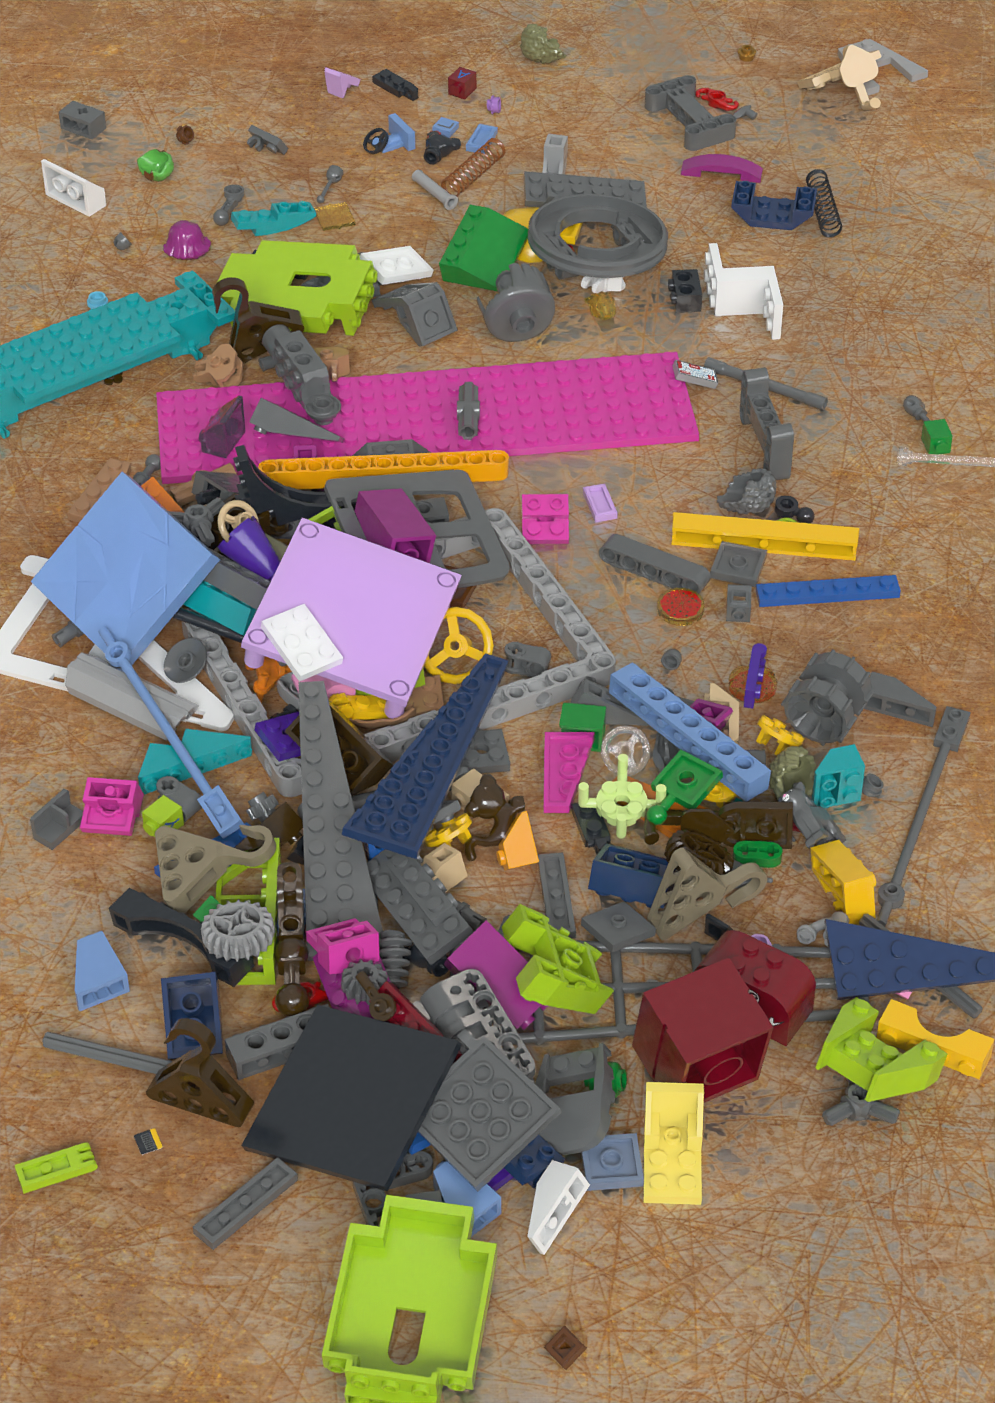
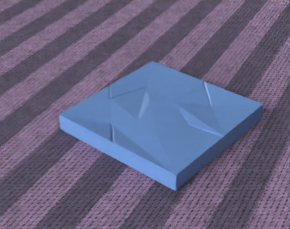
(125, 568)

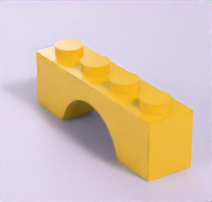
(966, 1052)

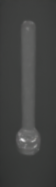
(906, 457)

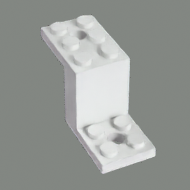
(743, 291)

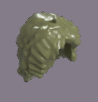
(538, 47)
(791, 767)

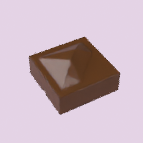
(565, 1347)

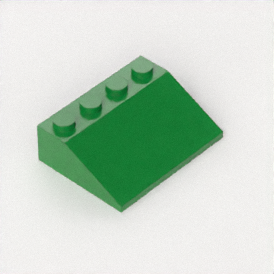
(482, 248)

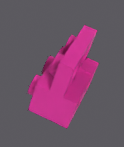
(545, 518)
(111, 806)
(344, 943)

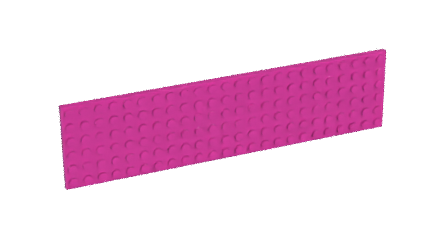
(521, 412)

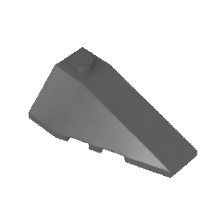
(281, 421)

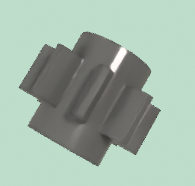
(261, 806)

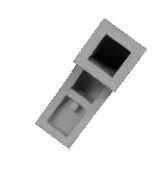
(555, 154)

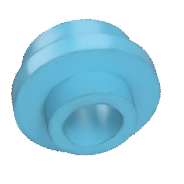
(96, 299)

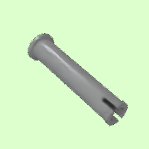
(449, 200)

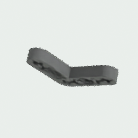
(414, 1175)

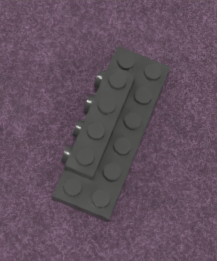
(545, 187)
(418, 903)

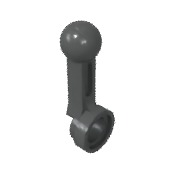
(233, 195)

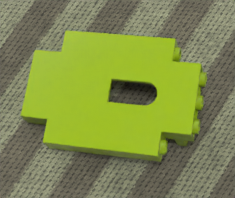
(273, 269)
(413, 1263)

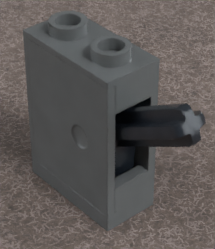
(212, 485)

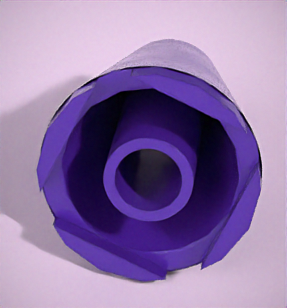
(251, 549)

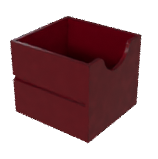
(703, 1031)

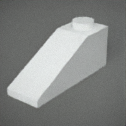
(554, 1201)

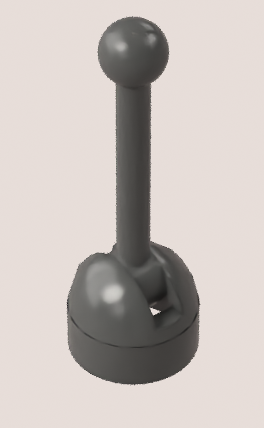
(333, 175)

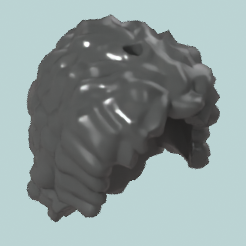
(749, 492)

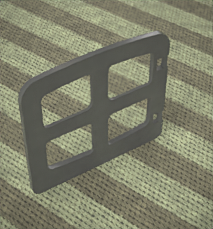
(422, 483)

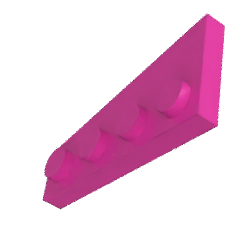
(563, 767)

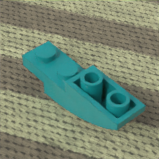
(279, 218)

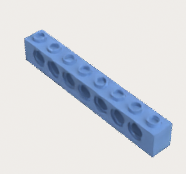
(689, 730)

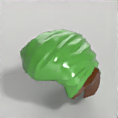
(156, 165)

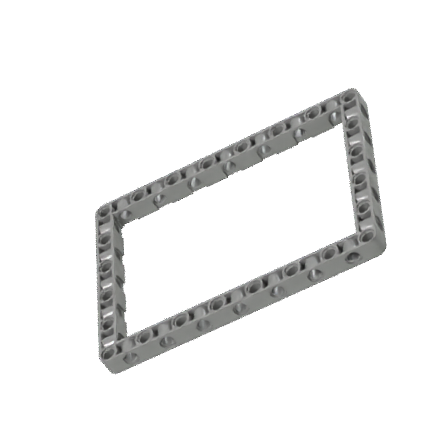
(509, 701)

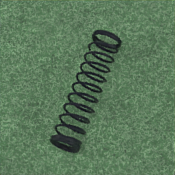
(821, 223)

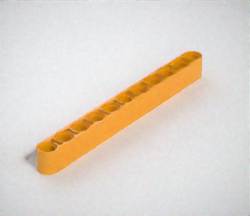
(314, 472)

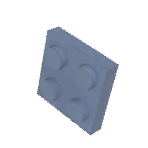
(614, 1163)

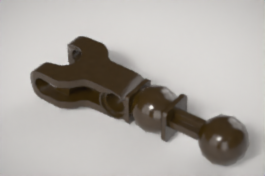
(291, 949)

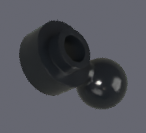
(788, 507)

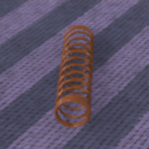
(494, 140)

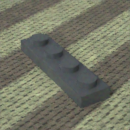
(556, 892)
(245, 1203)

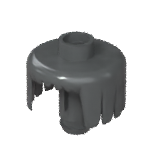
(521, 307)

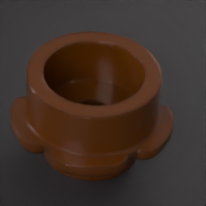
(185, 134)

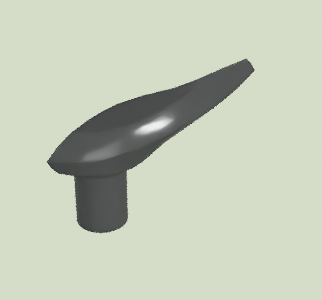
(745, 110)

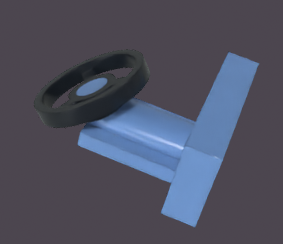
(400, 136)

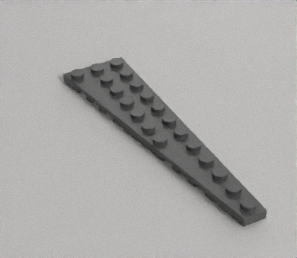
(334, 865)

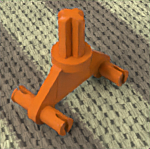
(267, 676)

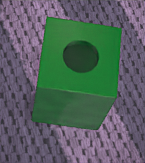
(584, 719)

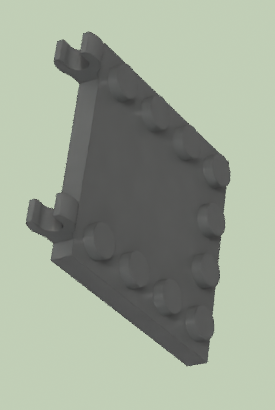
(485, 1112)

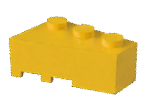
(845, 878)

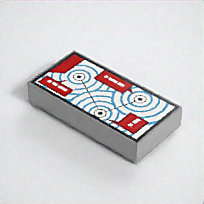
(695, 374)

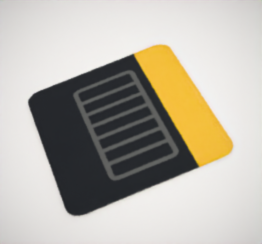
(148, 1141)

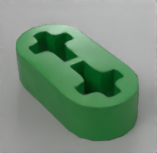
(758, 853)

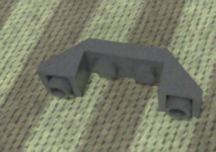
(391, 447)

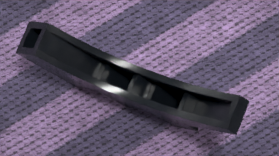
(281, 501)

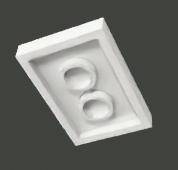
(398, 265)
(301, 642)

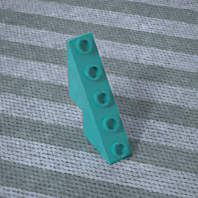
(206, 748)

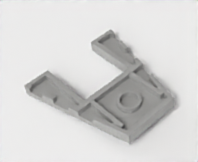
(908, 68)

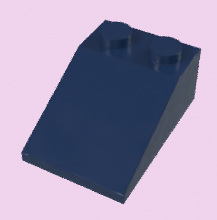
(196, 999)

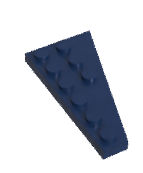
(887, 962)

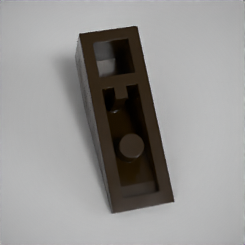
(283, 825)

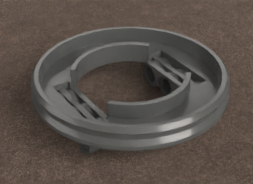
(633, 226)

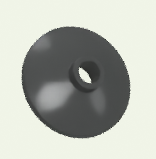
(185, 660)

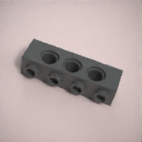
(266, 1045)

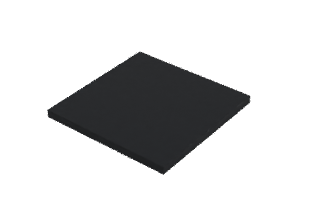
(352, 1097)

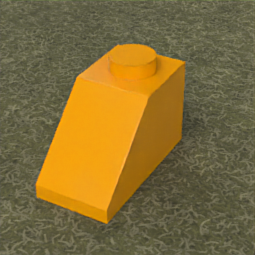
(517, 845)

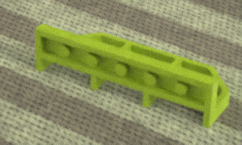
(267, 899)

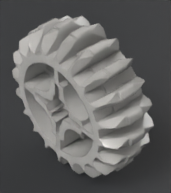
(237, 930)

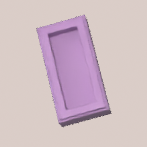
(600, 503)

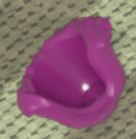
(186, 241)

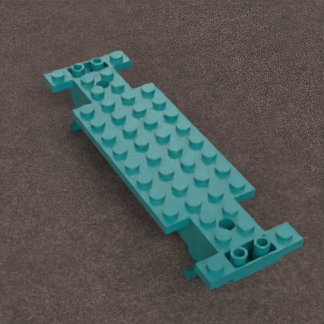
(105, 344)

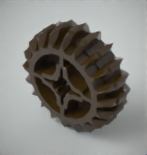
(703, 848)

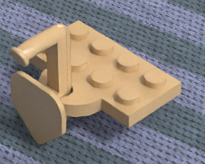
(855, 69)

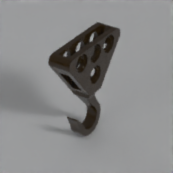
(253, 319)
(200, 1078)

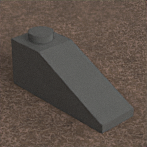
(899, 701)
(616, 712)

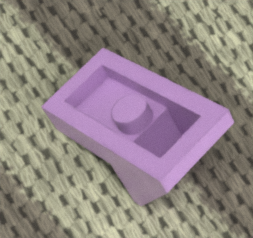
(338, 82)

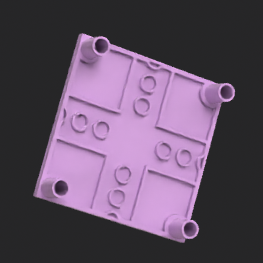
(369, 602)

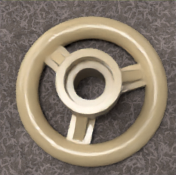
(236, 520)

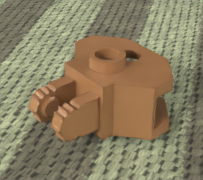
(336, 361)
(220, 367)

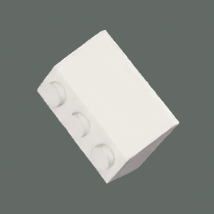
(72, 189)

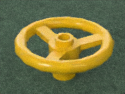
(465, 645)

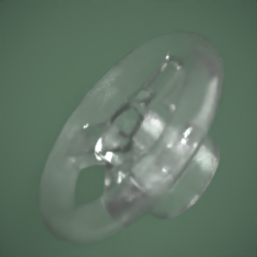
(637, 735)

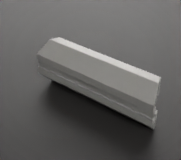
(112, 691)

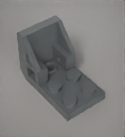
(421, 311)

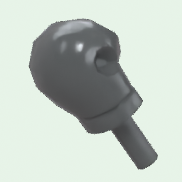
(915, 407)

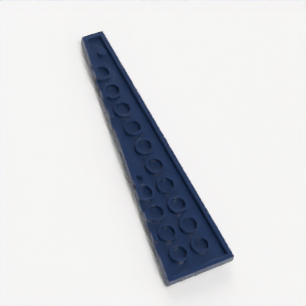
(412, 794)

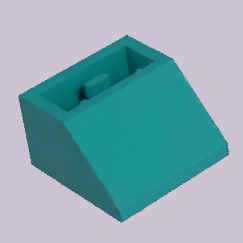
(839, 777)

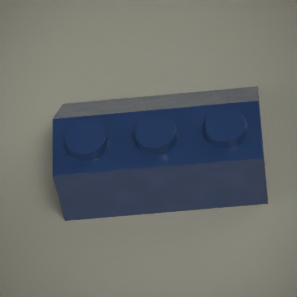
(628, 874)

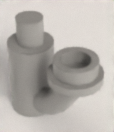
(808, 933)

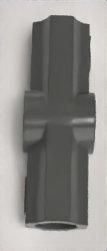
(468, 411)

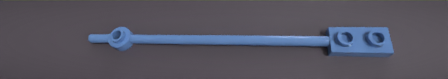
(213, 800)

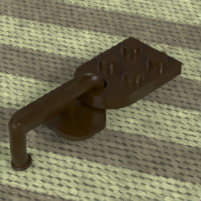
(733, 823)

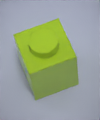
(162, 813)

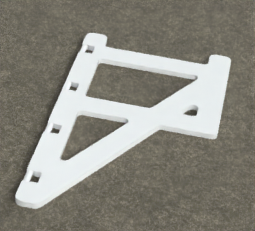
(215, 713)

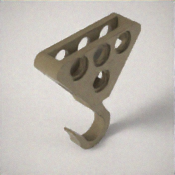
(201, 862)
(699, 880)

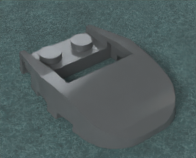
(584, 1114)

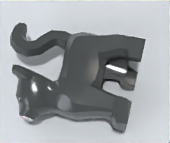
(810, 819)

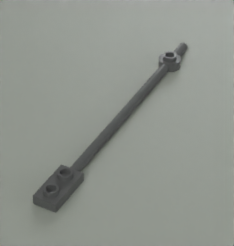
(947, 738)

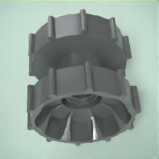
(828, 697)

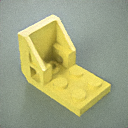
(673, 1143)

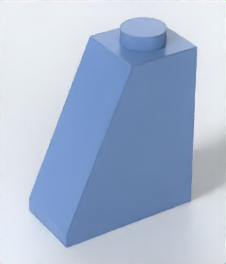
(98, 972)
(458, 1191)

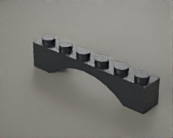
(142, 915)

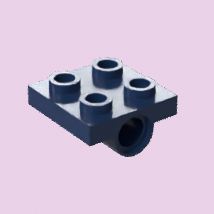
(533, 1161)

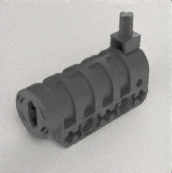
(453, 1007)

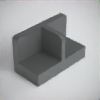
(55, 820)

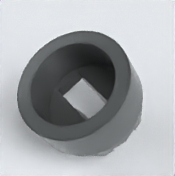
(121, 242)
(671, 659)

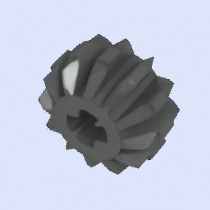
(352, 987)

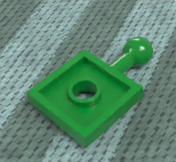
(686, 794)

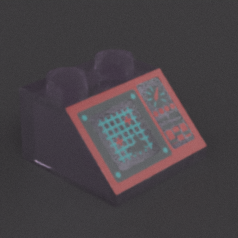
(224, 429)

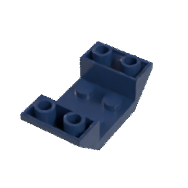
(773, 212)

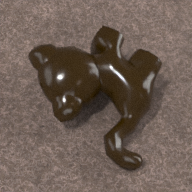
(487, 803)

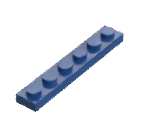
(827, 591)

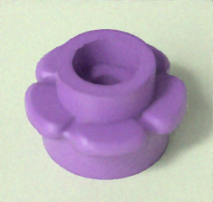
(494, 104)

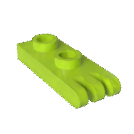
(55, 1167)

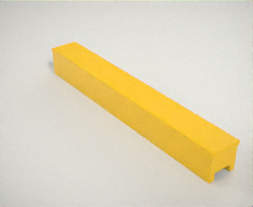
(770, 535)

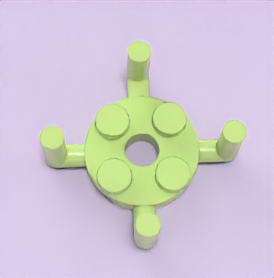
(620, 791)

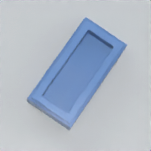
(480, 137)

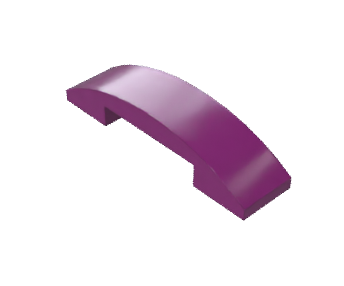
(722, 163)

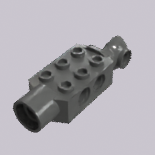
(302, 372)

